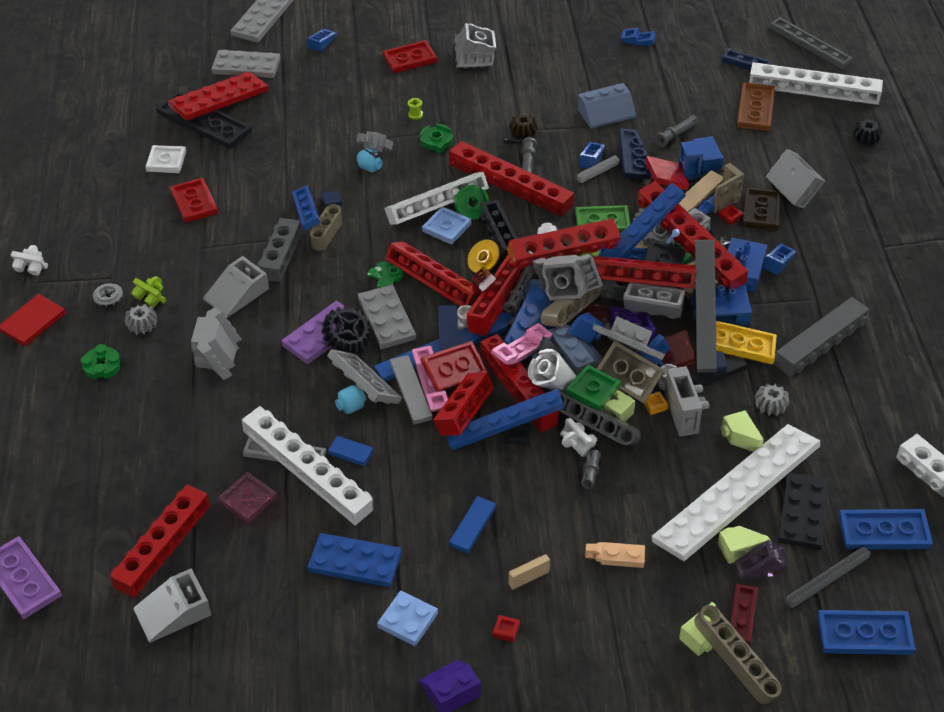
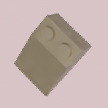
(635, 372)

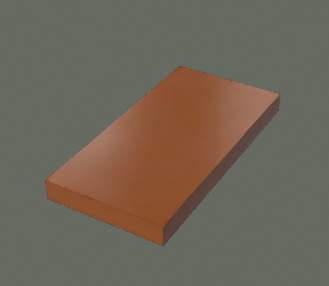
(756, 106)

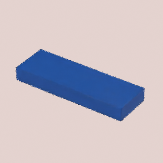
(472, 524)

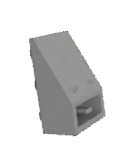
(237, 287)
(172, 606)

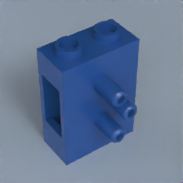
(752, 257)
(731, 306)

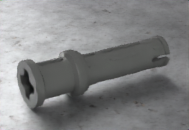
(672, 133)
(528, 153)
(513, 301)

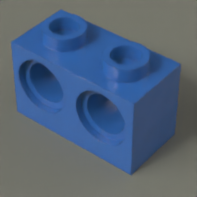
(691, 159)

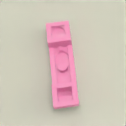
(522, 347)
(434, 399)

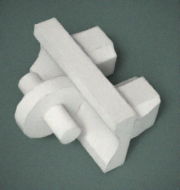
(29, 257)
(574, 436)

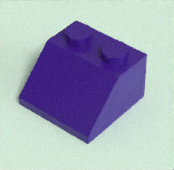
(451, 686)

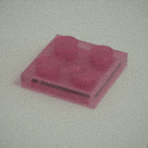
(247, 497)

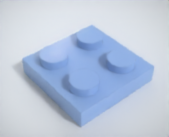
(446, 225)
(407, 618)

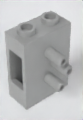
(795, 178)
(683, 401)

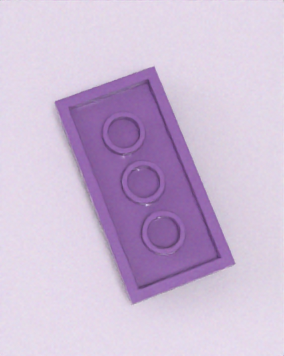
(307, 340)
(25, 579)

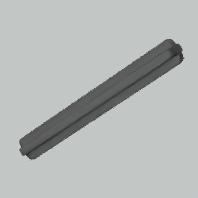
(827, 577)

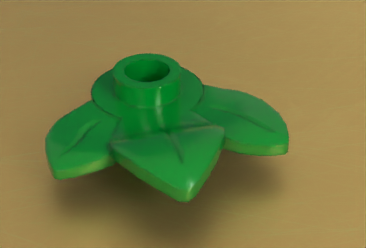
(386, 274)

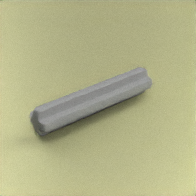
(598, 169)

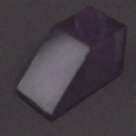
(762, 561)

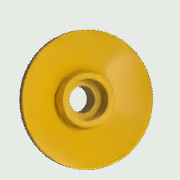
(483, 255)

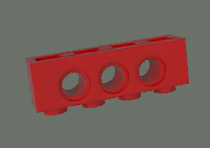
(463, 404)

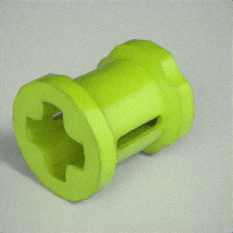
(415, 109)

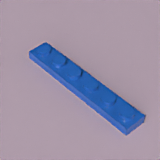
(646, 222)
(508, 418)

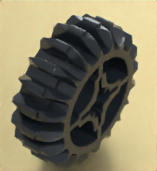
(346, 324)

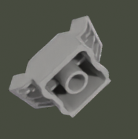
(474, 47)
(567, 276)
(215, 343)

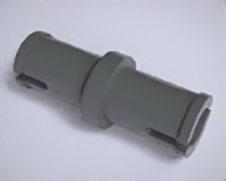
(590, 469)

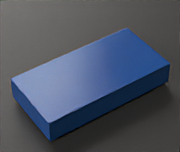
(350, 451)

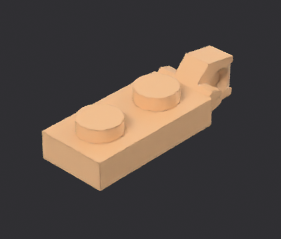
(617, 554)

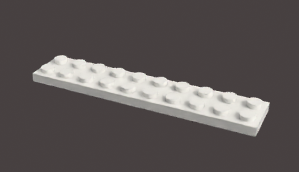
(735, 492)

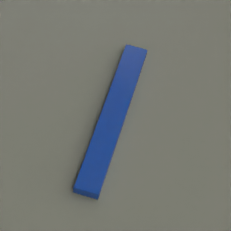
(385, 370)

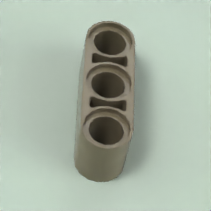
(330, 223)

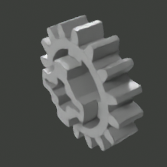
(374, 141)

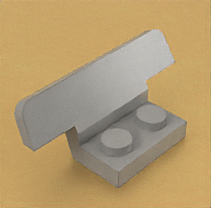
(629, 336)

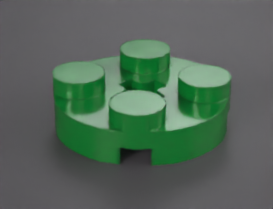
(429, 138)
(462, 198)
(101, 354)

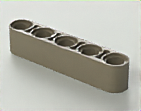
(564, 310)
(738, 665)

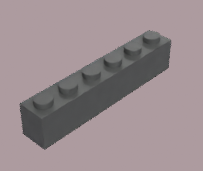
(821, 337)

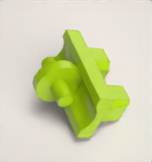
(151, 289)

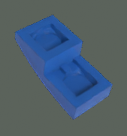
(634, 37)

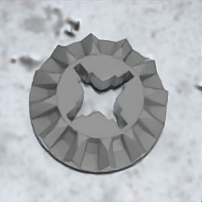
(112, 290)

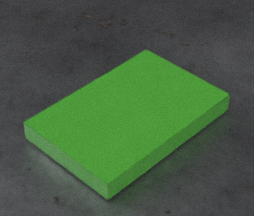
(598, 213)

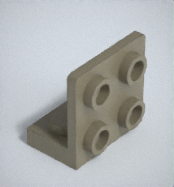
(730, 189)

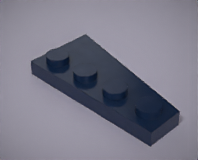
(633, 155)

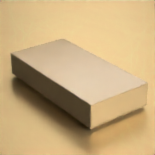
(529, 571)

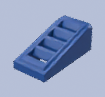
(321, 39)
(591, 155)
(777, 260)

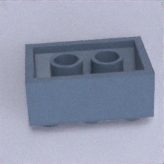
(606, 105)
(576, 351)

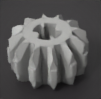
(140, 319)
(772, 399)

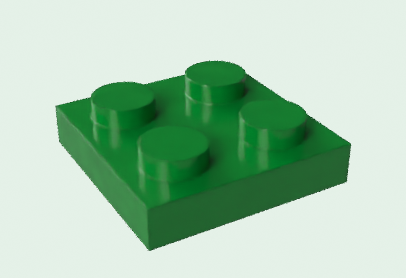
(593, 387)

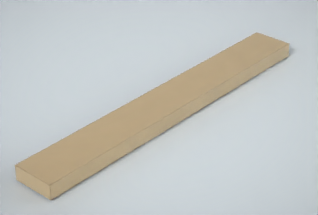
(697, 194)

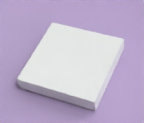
(166, 159)

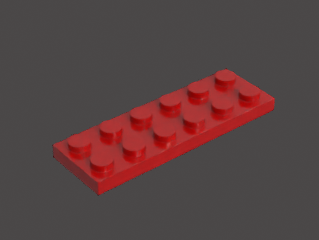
(217, 95)

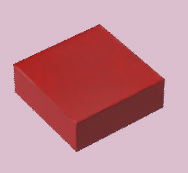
(730, 214)
(506, 628)

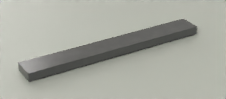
(706, 306)

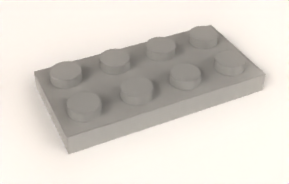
(239, 62)
(387, 316)
(364, 377)

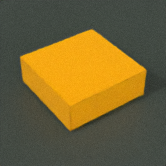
(656, 403)

